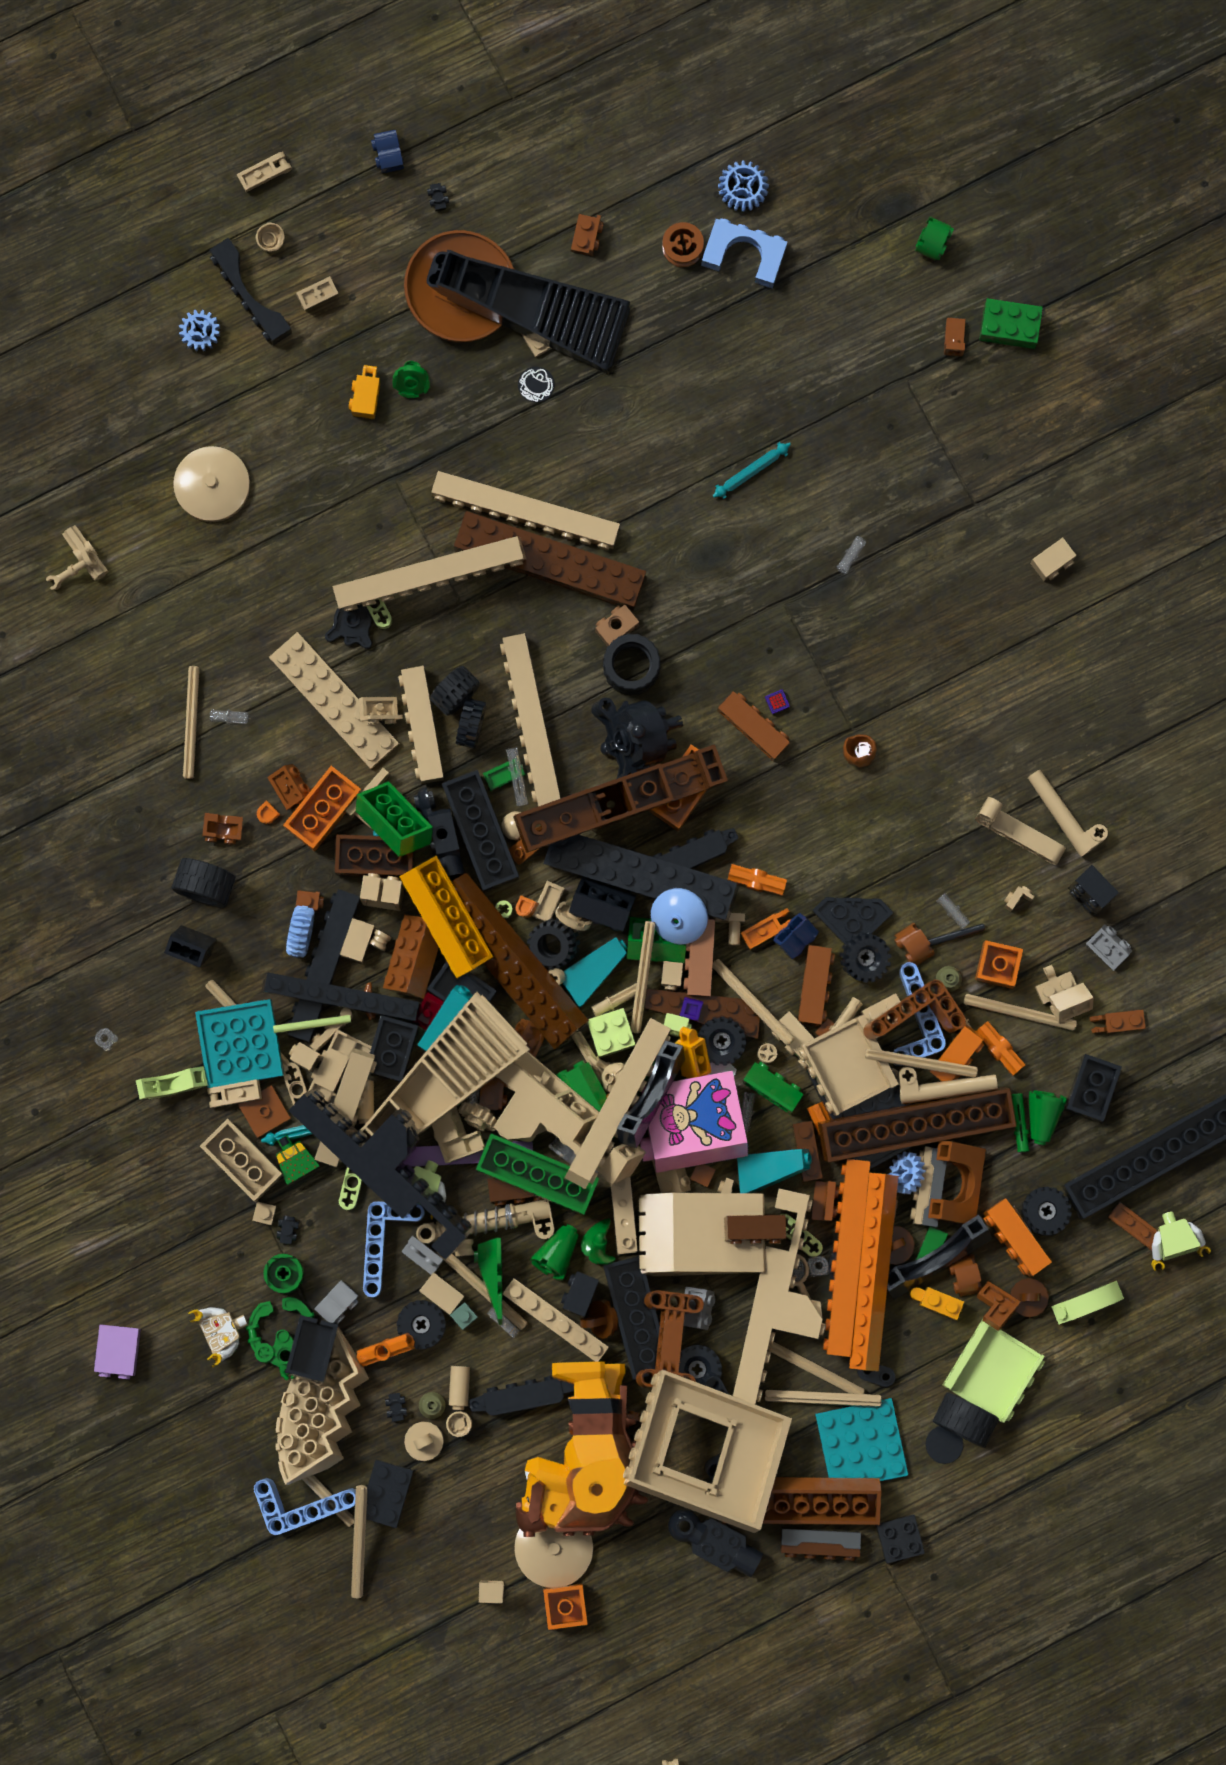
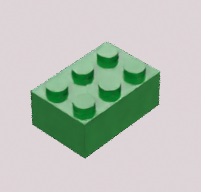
(1010, 323)

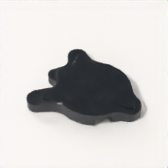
(352, 626)

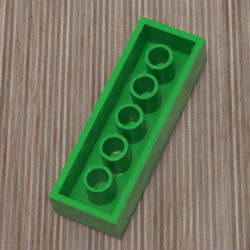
(533, 1174)

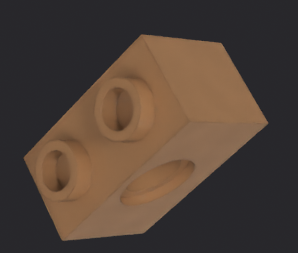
(621, 615)

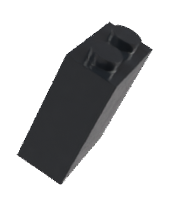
(190, 946)

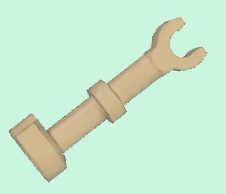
(89, 559)

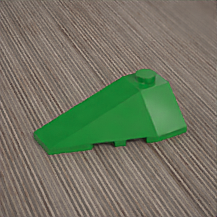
(490, 1267)

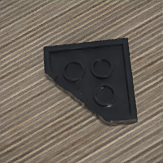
(852, 915)

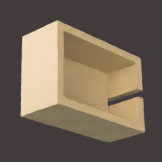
(382, 892)

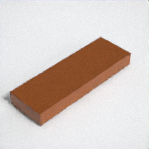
(1133, 1225)

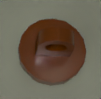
(902, 1245)
(1032, 1297)
(601, 1319)

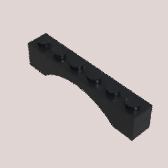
(272, 323)
(638, 1119)
(966, 1240)

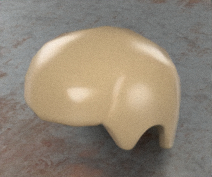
(270, 237)
(509, 827)

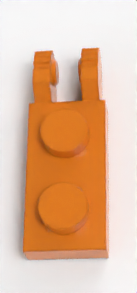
(764, 930)

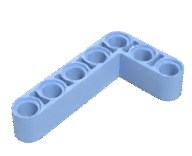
(921, 1018)
(379, 1240)
(303, 1512)

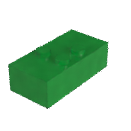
(394, 819)

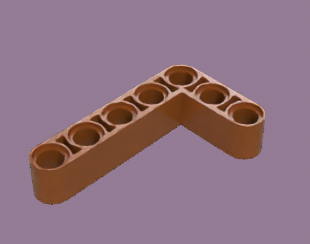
(912, 1006)

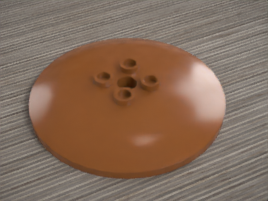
(432, 309)

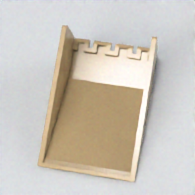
(689, 1235)

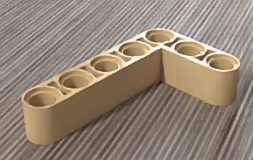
(1018, 832)

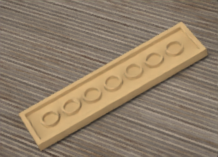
(332, 700)

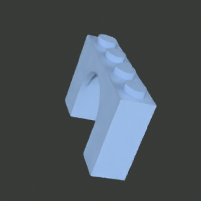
(726, 234)

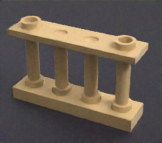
(624, 1217)

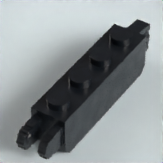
(700, 850)
(521, 1397)

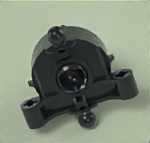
(635, 733)

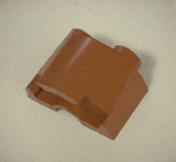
(222, 828)
(914, 943)
(966, 1276)

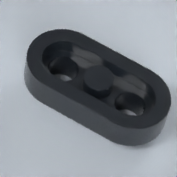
(876, 1376)

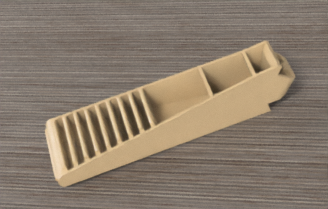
(455, 1066)

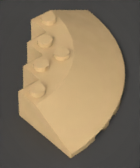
(315, 1415)

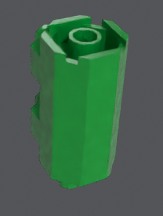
(585, 1083)

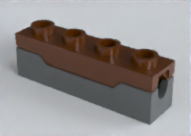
(820, 1543)

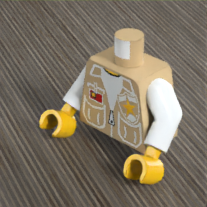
(220, 1331)

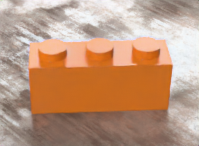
(960, 1051)

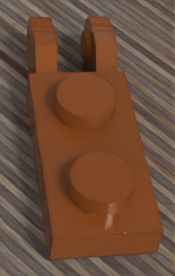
(1120, 1021)

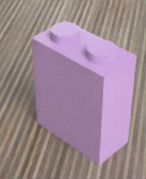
(117, 1351)

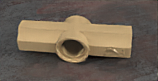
(79, 544)

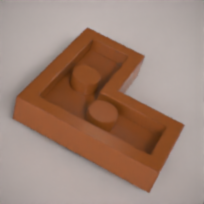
(1001, 1304)

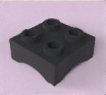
(900, 1538)

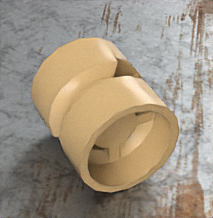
(459, 1424)

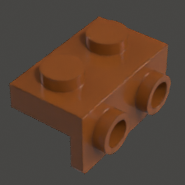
(823, 1201)

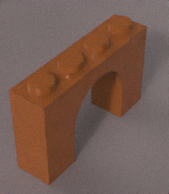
(970, 1164)

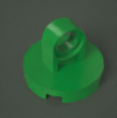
(411, 380)

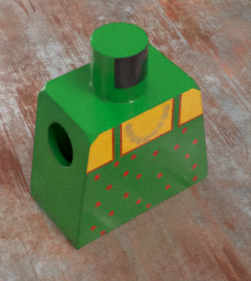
(294, 1159)

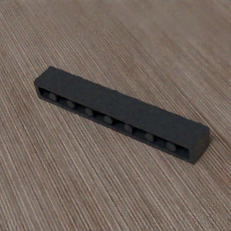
(325, 957)
(339, 996)

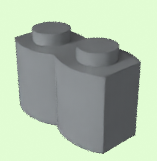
(337, 1302)

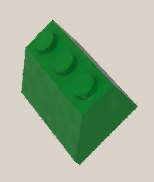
(661, 949)
(773, 1087)

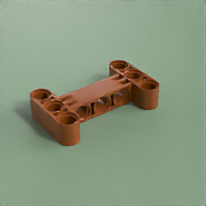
(669, 1332)

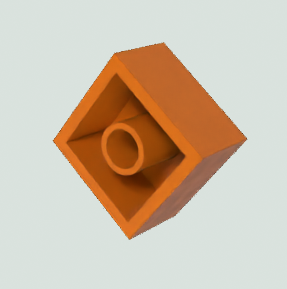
(999, 964)
(565, 1606)

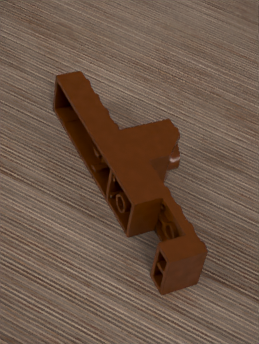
(631, 796)

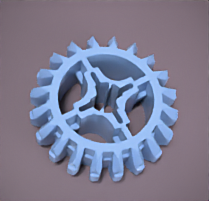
(736, 172)
(300, 931)

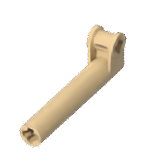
(1081, 840)
(912, 1092)

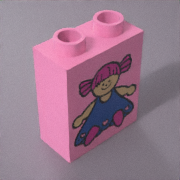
(696, 1124)

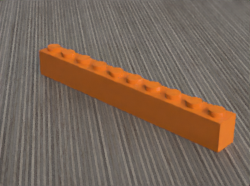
(848, 1257)
(874, 1272)

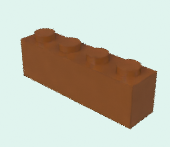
(753, 726)
(814, 985)

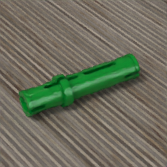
(1022, 1146)

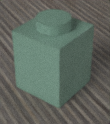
(464, 1316)

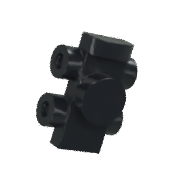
(439, 200)
(286, 1234)
(396, 1411)

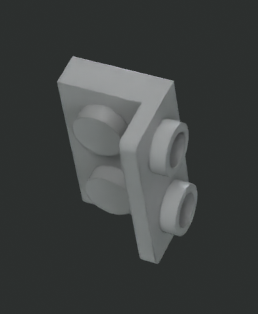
(1109, 946)
(422, 1255)
(703, 1318)

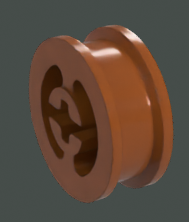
(695, 242)

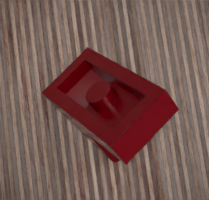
(428, 1010)

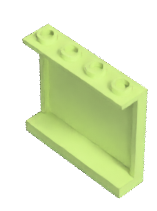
(994, 1371)

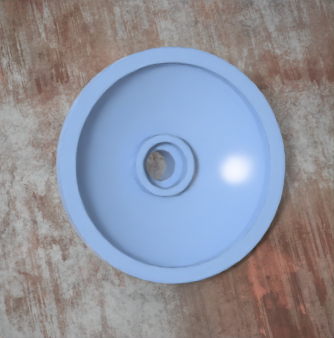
(686, 908)

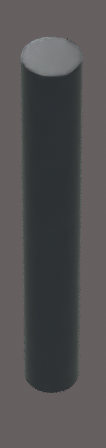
(957, 934)

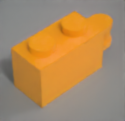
(365, 394)
(695, 1054)
(937, 1302)

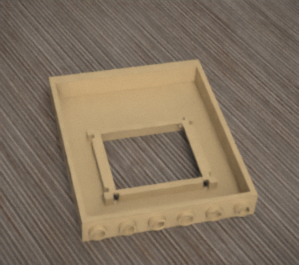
(745, 1464)

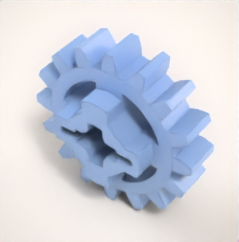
(193, 334)
(909, 1171)

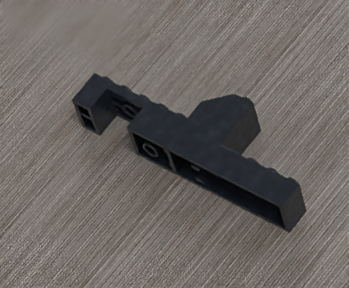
(381, 1163)

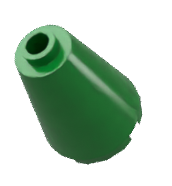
(1045, 1113)
(556, 1252)

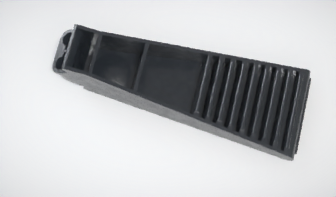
(549, 311)

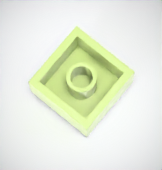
(611, 1033)

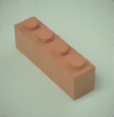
(700, 962)

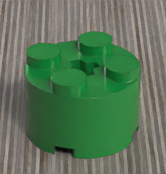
(933, 238)
(291, 1281)

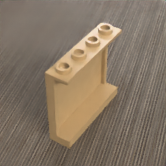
(841, 1066)

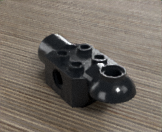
(441, 821)
(716, 1543)

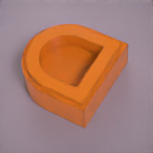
(266, 813)
(526, 907)

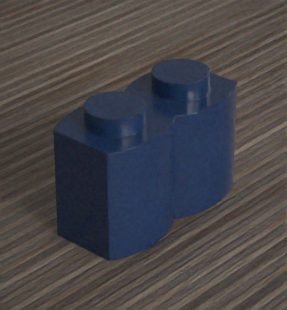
(388, 151)
(796, 935)

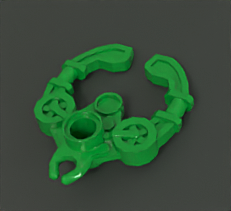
(283, 1341)

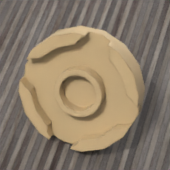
(570, 920)
(423, 1441)

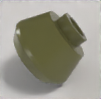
(955, 976)
(438, 1406)

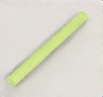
(311, 1024)

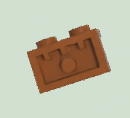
(586, 234)
(289, 785)
(531, 1035)
(492, 1095)

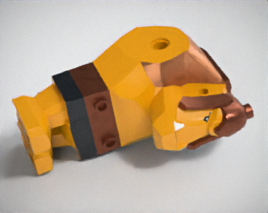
(589, 1487)

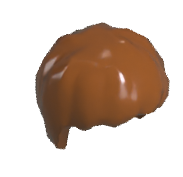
(859, 750)

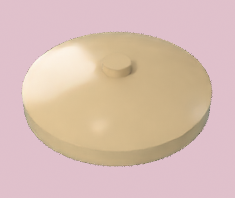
(211, 484)
(553, 1558)

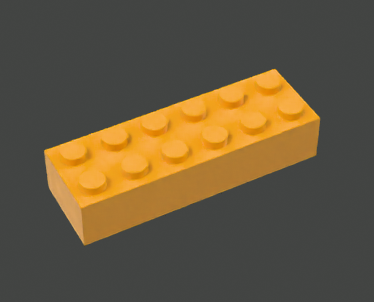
(446, 916)

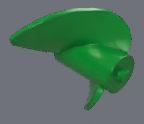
(595, 1243)

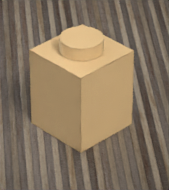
(671, 975)

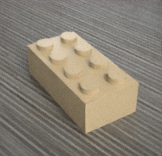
(241, 1160)

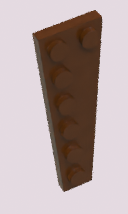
(713, 1006)

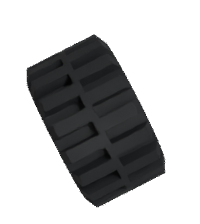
(454, 690)
(563, 933)

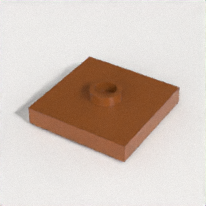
(265, 1113)

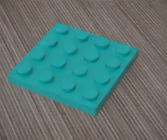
(239, 1043)
(862, 1442)

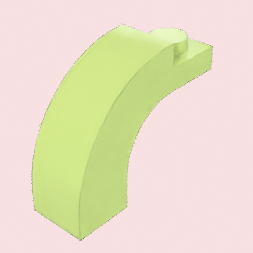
(172, 1083)
(1087, 1302)

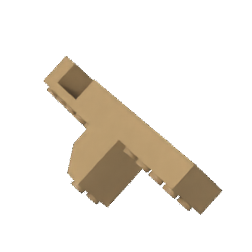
(549, 1104)
(777, 1306)

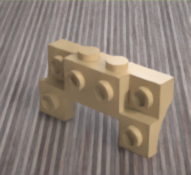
(334, 1063)
(453, 1139)

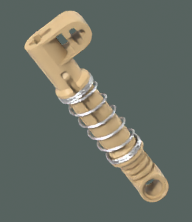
(495, 1219)

